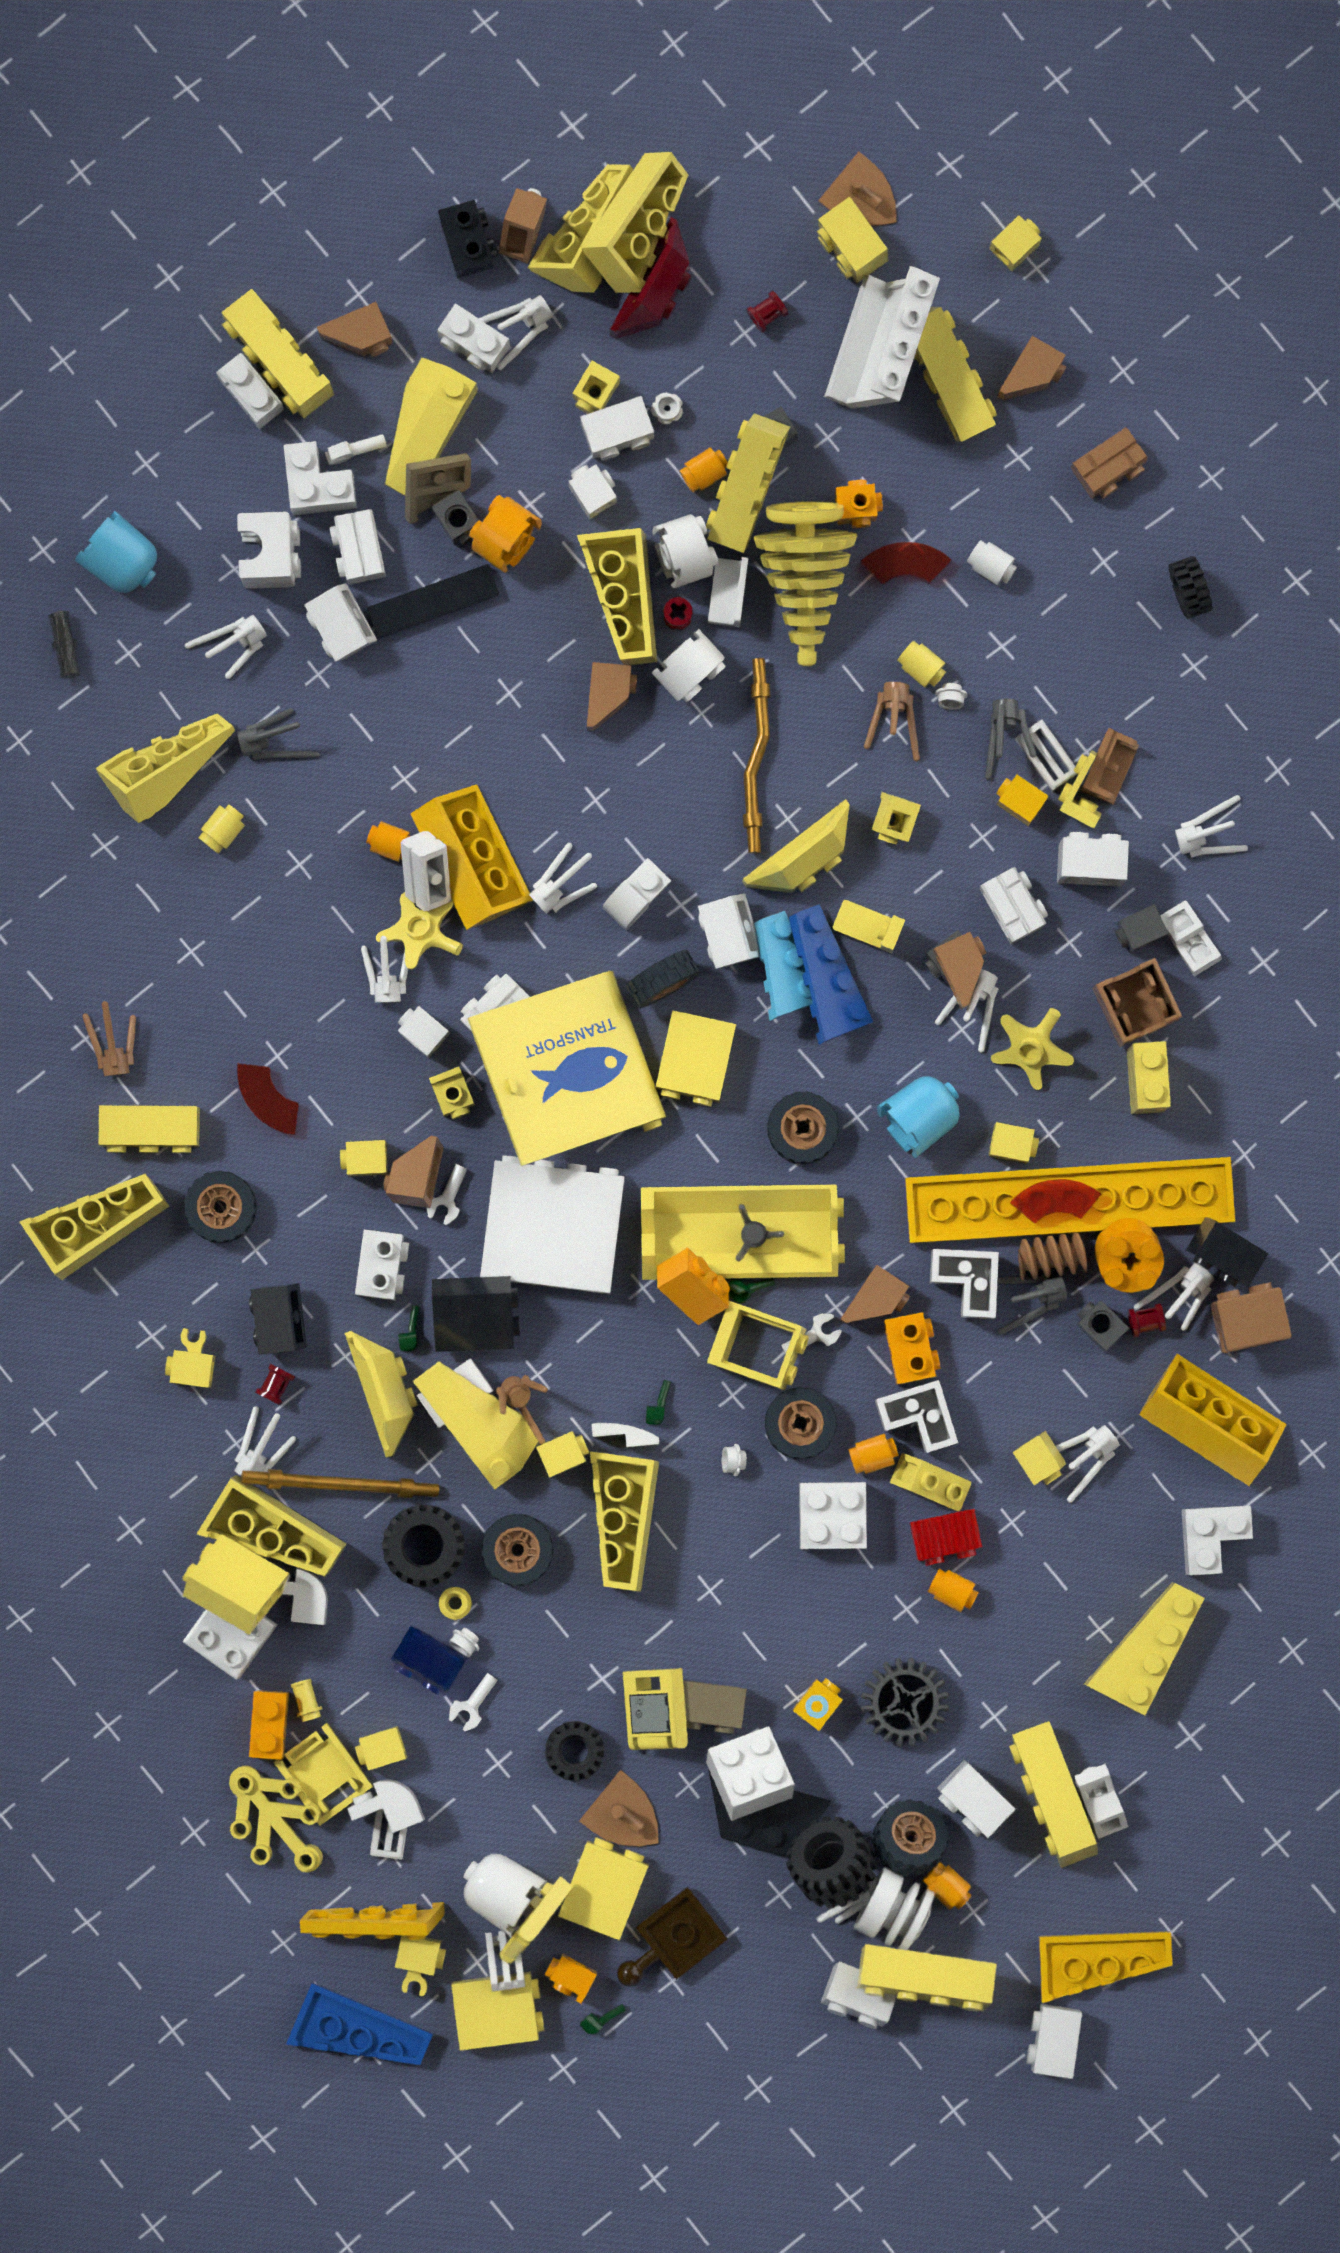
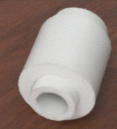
(992, 563)

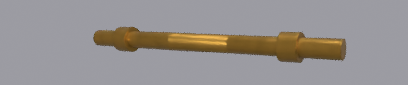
(753, 819)
(276, 1479)

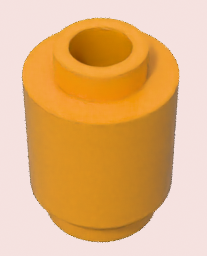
(704, 469)
(386, 840)
(873, 1454)
(953, 1590)
(948, 1886)

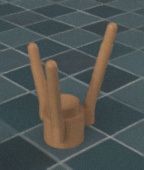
(895, 698)
(114, 1060)
(517, 1394)

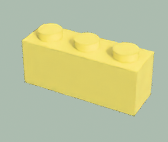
(149, 1128)

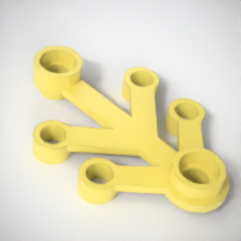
(272, 1815)

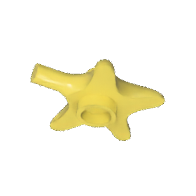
(420, 931)
(1032, 1047)

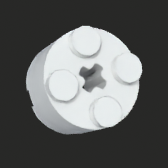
(684, 550)
(689, 666)

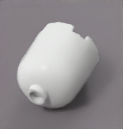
(501, 1890)

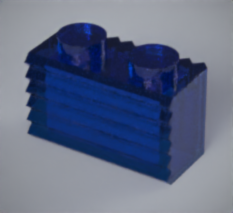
(428, 1659)

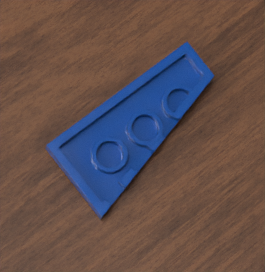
(832, 987)
(353, 2028)

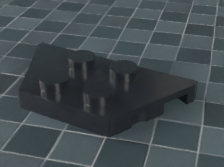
(773, 1826)

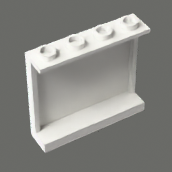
(881, 339)
(553, 1225)

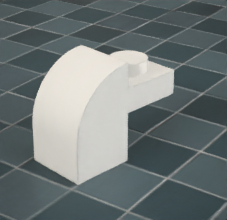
(636, 894)
(309, 1599)
(396, 1800)
(1100, 1801)

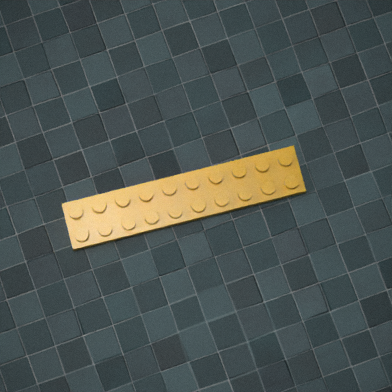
(1147, 1191)

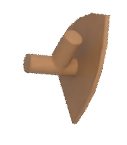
(866, 188)
(623, 1814)

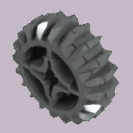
(892, 1677)

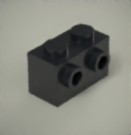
(466, 238)
(1227, 1252)
(278, 1319)

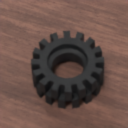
(1190, 587)
(554, 1755)

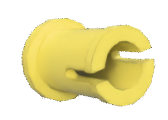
(306, 1700)

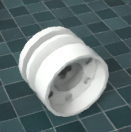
(895, 1910)

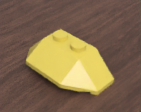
(804, 856)
(384, 1389)

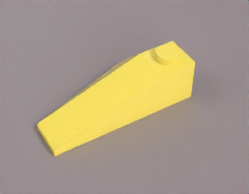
(560, 255)
(428, 417)
(154, 775)
(492, 1440)

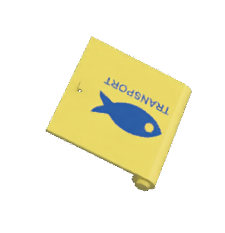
(567, 1068)

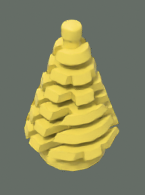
(805, 564)

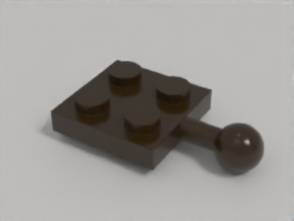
(678, 1935)

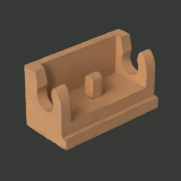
(1110, 766)

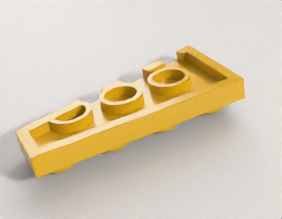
(373, 1921)
(1093, 1960)

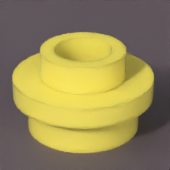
(452, 1613)

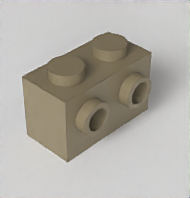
(714, 1705)

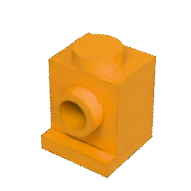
(571, 1976)

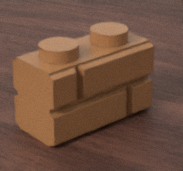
(1109, 464)

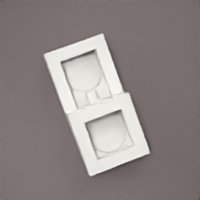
(1190, 938)
(634, 1435)

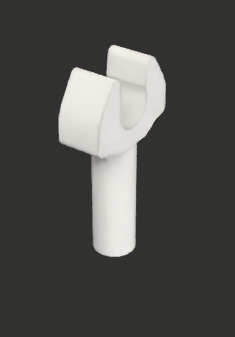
(344, 451)
(448, 1195)
(816, 1333)
(474, 1701)

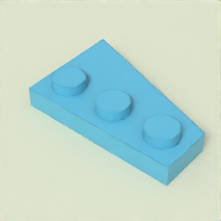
(782, 966)

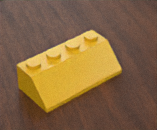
(479, 862)
(1213, 1420)

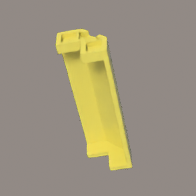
(711, 1227)

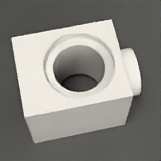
(422, 1030)

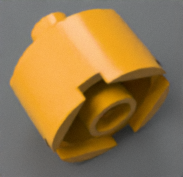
(504, 533)
(1112, 1254)

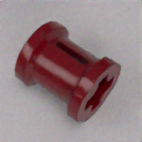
(767, 311)
(678, 603)
(1146, 1320)
(275, 1384)

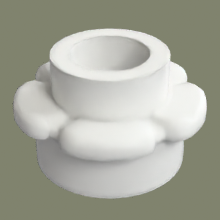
(663, 400)
(951, 696)
(733, 1459)
(464, 1642)

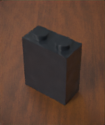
(474, 1313)

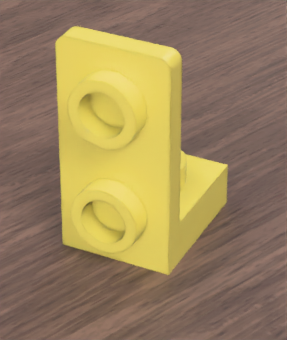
(1084, 809)
(868, 926)
(930, 1482)

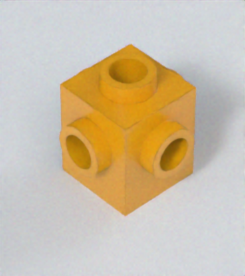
(859, 492)

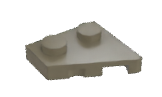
(433, 481)

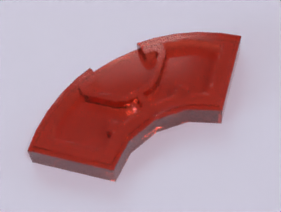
(906, 560)
(265, 1100)
(1054, 1197)

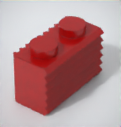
(945, 1536)

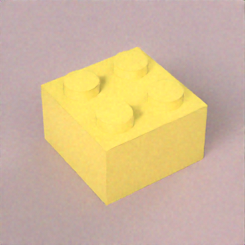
(852, 240)

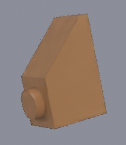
(522, 225)
(358, 331)
(1033, 370)
(608, 691)
(961, 964)
(415, 1174)
(877, 1297)

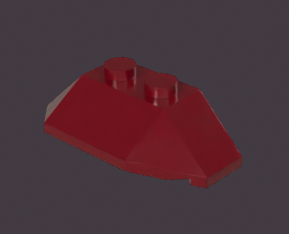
(663, 280)

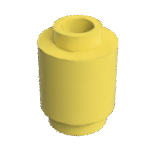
(922, 664)
(222, 828)

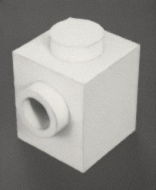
(593, 489)

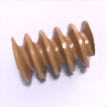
(1051, 1256)

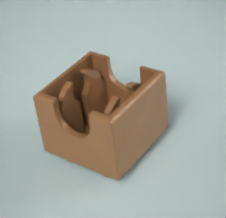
(1137, 1002)
(1250, 1318)

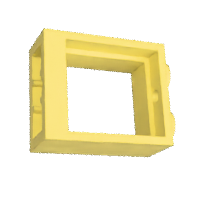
(727, 1334)

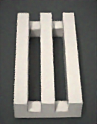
(1062, 778)
(388, 1842)
(502, 1940)

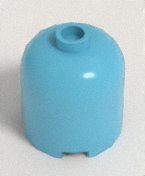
(119, 555)
(921, 1113)

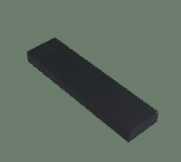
(433, 601)

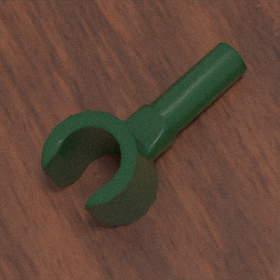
(742, 1292)
(409, 1340)
(655, 1414)
(592, 2024)

